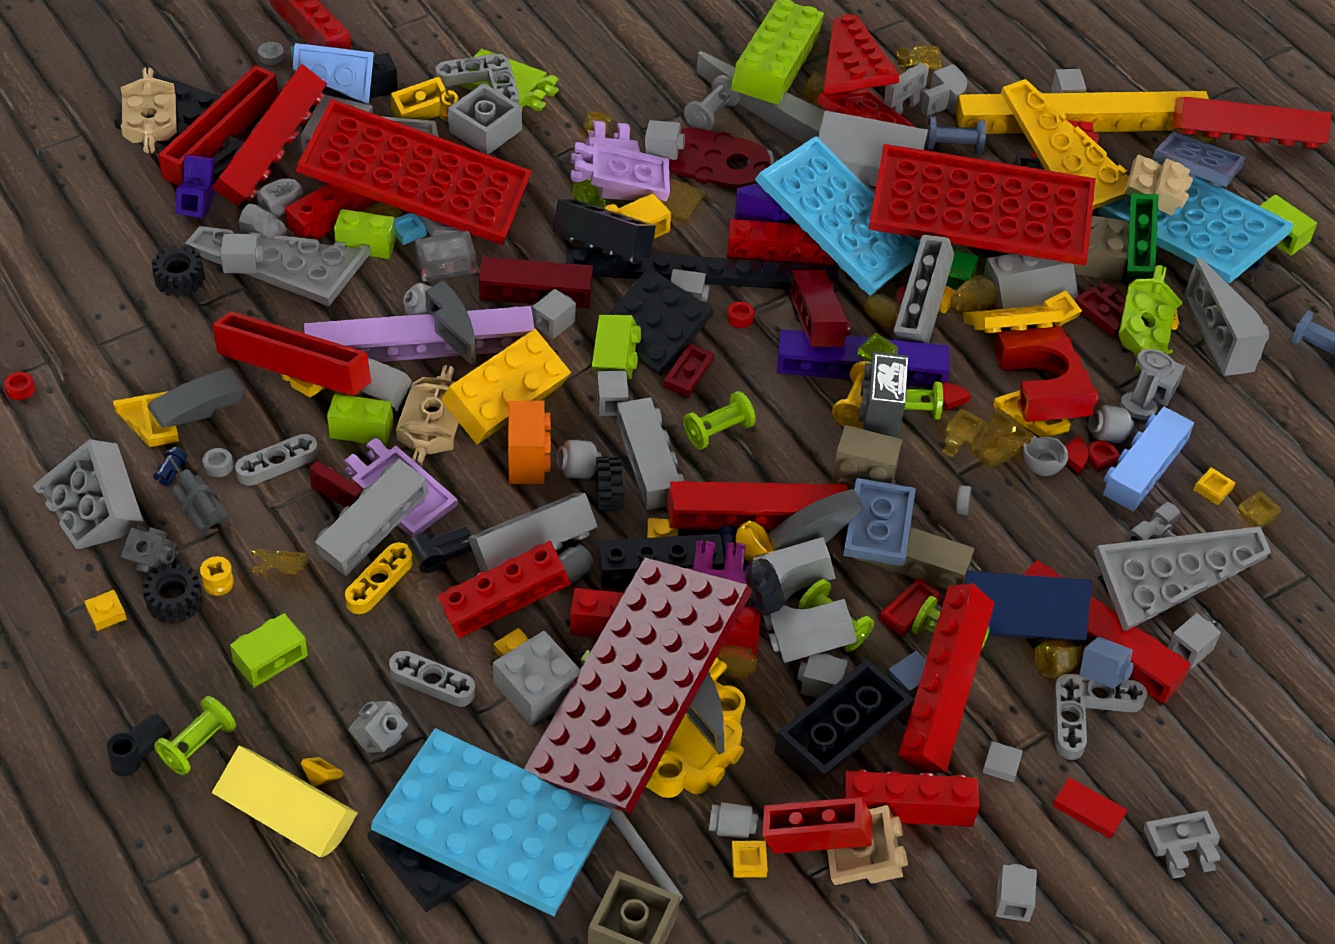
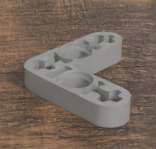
(490, 67)
(1084, 698)

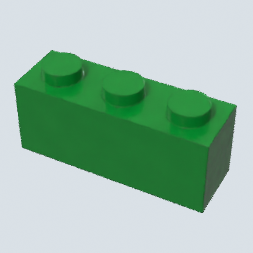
(1142, 236)

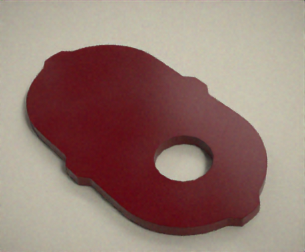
(707, 156)

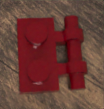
(1103, 307)

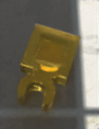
(926, 54)

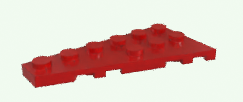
(856, 59)

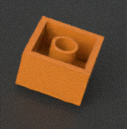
(528, 442)

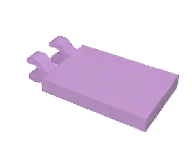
(620, 140)
(621, 170)
(428, 511)

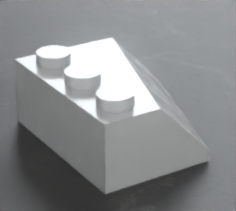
(91, 495)

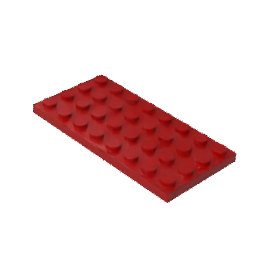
(414, 171)
(984, 204)

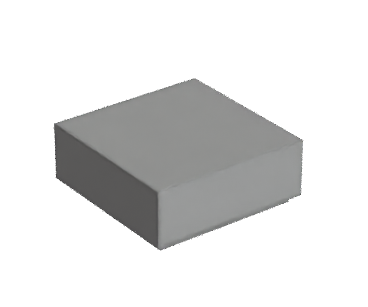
(1002, 761)

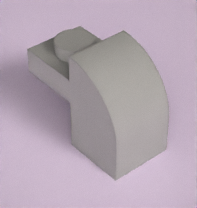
(944, 90)

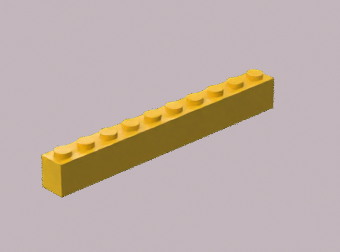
(1105, 110)

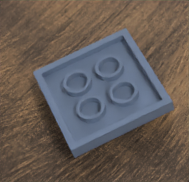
(1202, 159)

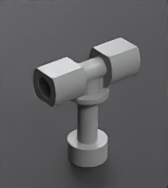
(1159, 526)

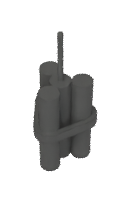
(198, 501)

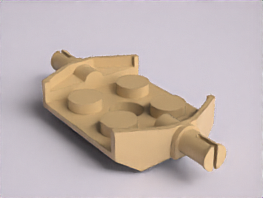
(147, 98)
(424, 430)

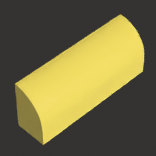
(284, 802)

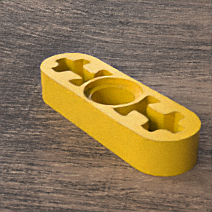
(376, 591)

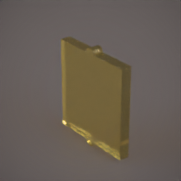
(683, 200)

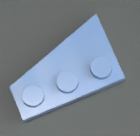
(341, 69)

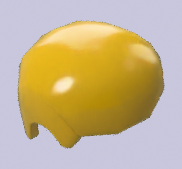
(755, 539)

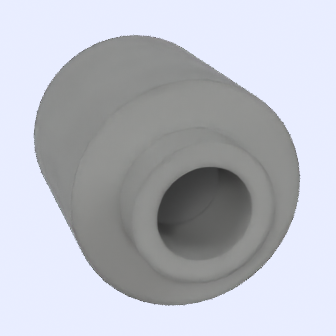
(733, 820)

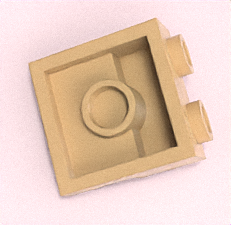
(1168, 180)
(874, 862)

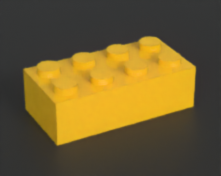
(518, 373)

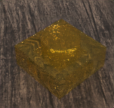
(1259, 509)

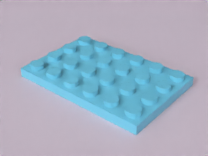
(837, 213)
(1214, 227)
(492, 821)

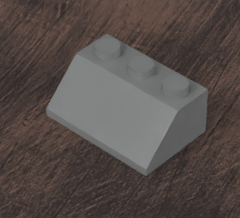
(1028, 279)

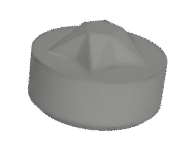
(271, 53)

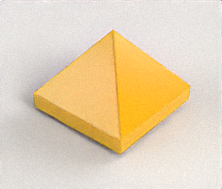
(320, 771)

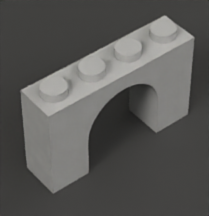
(810, 630)

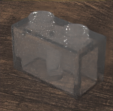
(445, 256)

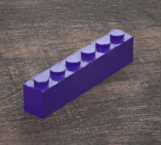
(926, 361)

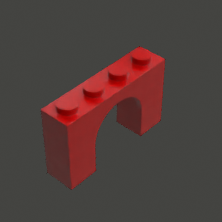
(1051, 350)

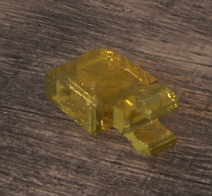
(962, 428)
(286, 561)

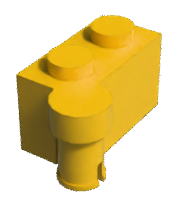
(423, 101)
(649, 210)

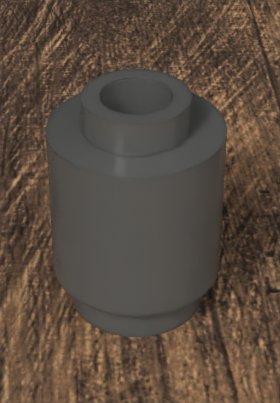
(576, 562)

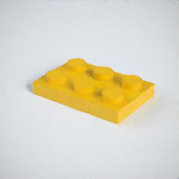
(1015, 318)

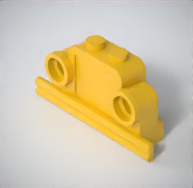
(690, 758)

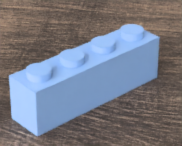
(1147, 459)

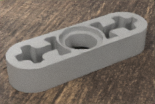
(272, 470)
(439, 690)

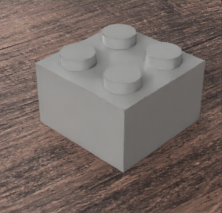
(485, 119)
(535, 677)

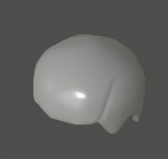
(1045, 455)

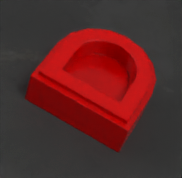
(1102, 455)

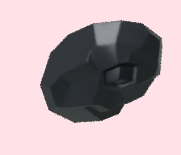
(765, 586)

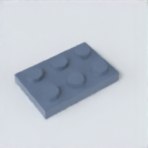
(883, 524)

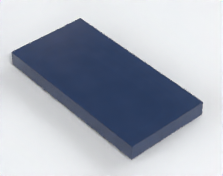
(1036, 605)

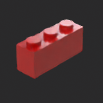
(817, 825)

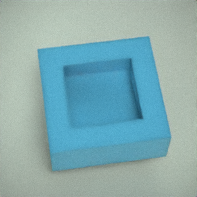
(409, 228)

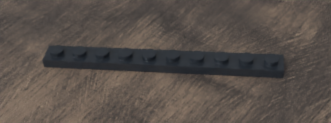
(717, 270)

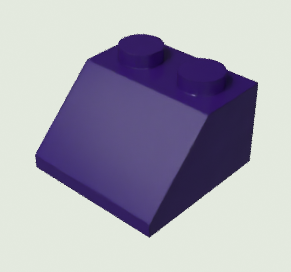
(757, 205)

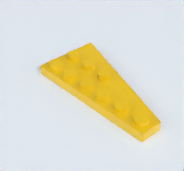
(1062, 145)

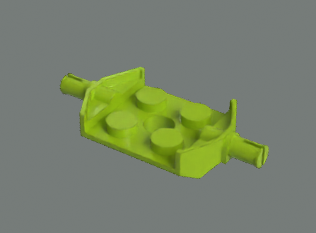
(1156, 304)

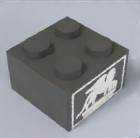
(883, 393)

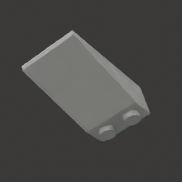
(1225, 320)

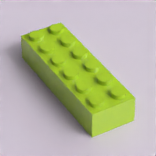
(777, 51)

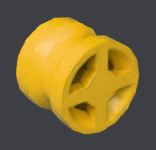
(222, 580)

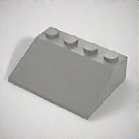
(861, 141)

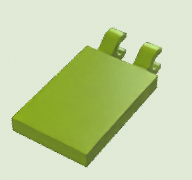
(530, 82)

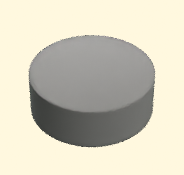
(217, 462)
(963, 500)

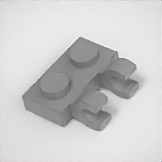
(908, 87)
(1181, 834)

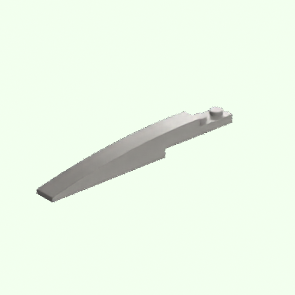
(791, 116)

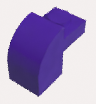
(196, 191)

